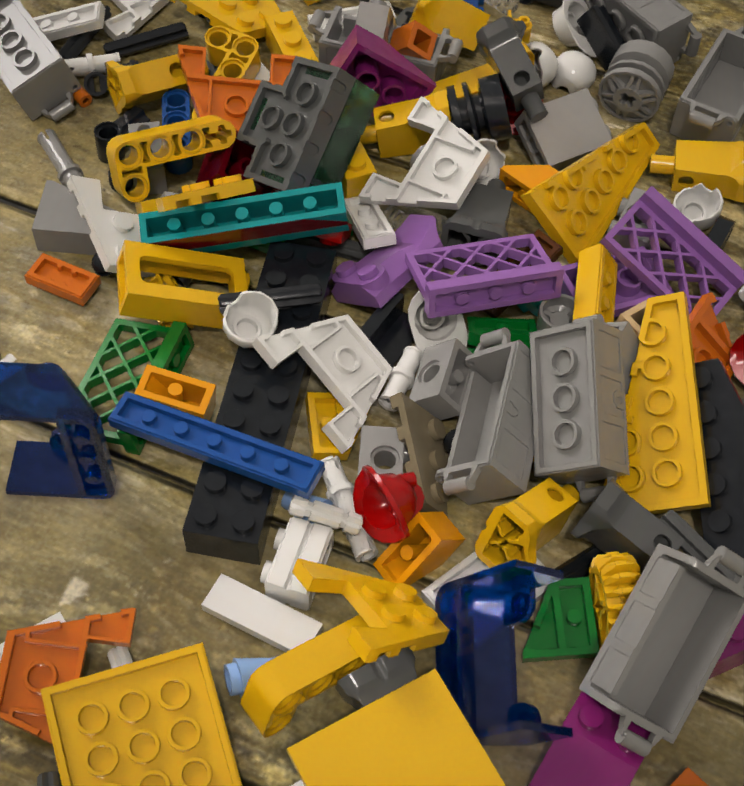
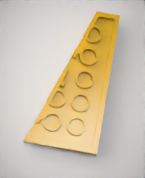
(586, 195)
(665, 414)

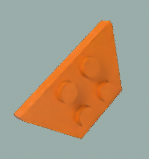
(709, 337)

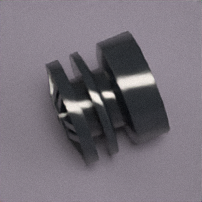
(481, 110)

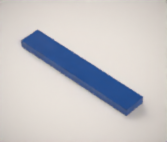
(217, 444)

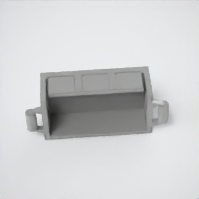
(655, 21)
(333, 38)
(33, 66)
(714, 98)
(579, 404)
(495, 424)
(666, 643)

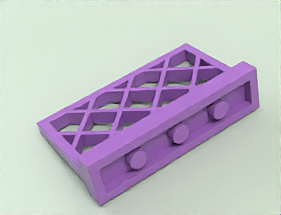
(687, 244)
(487, 287)

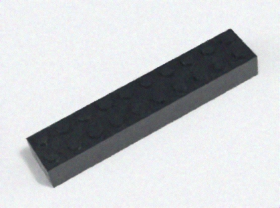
(228, 510)

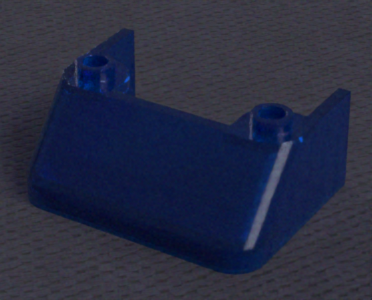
(77, 455)
(481, 653)

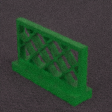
(169, 355)

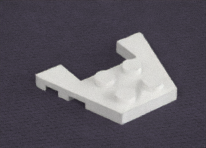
(133, 17)
(442, 170)
(107, 226)
(342, 361)

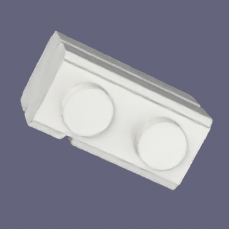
(295, 542)

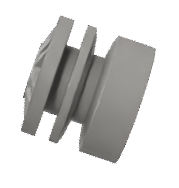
(636, 80)

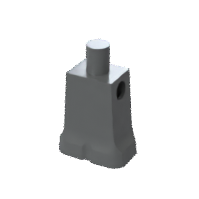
(504, 52)
(480, 216)
(624, 525)
(377, 679)

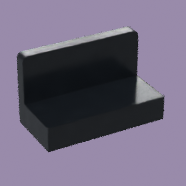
(601, 33)
(389, 329)

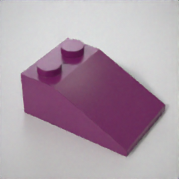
(381, 68)
(591, 753)

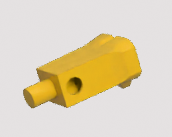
(457, 15)
(144, 81)
(392, 128)
(705, 162)
(526, 523)

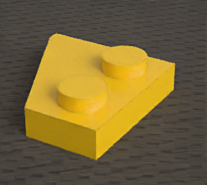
(321, 409)

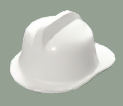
(567, 28)
(434, 330)

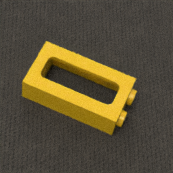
(169, 302)

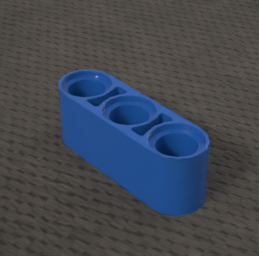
(177, 108)

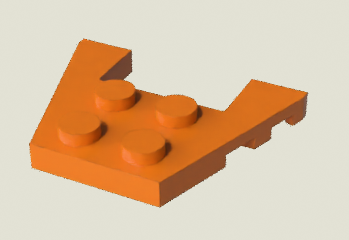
(225, 95)
(50, 656)

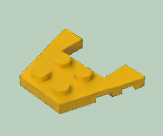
(238, 15)
(199, 193)
(391, 610)

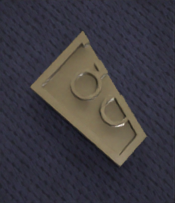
(424, 441)

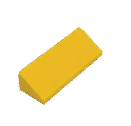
(595, 283)

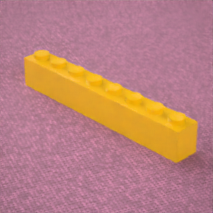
(287, 38)

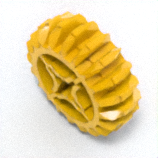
(611, 583)

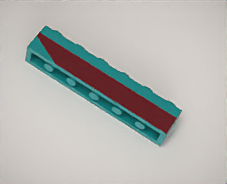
(249, 220)

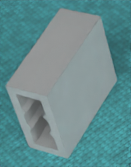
(567, 131)

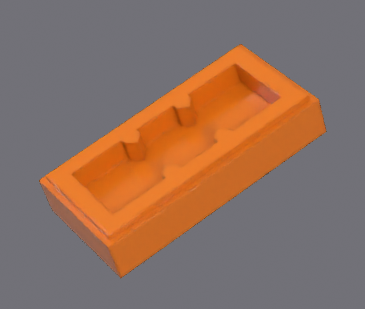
(63, 279)

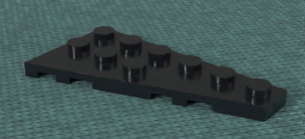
(724, 451)

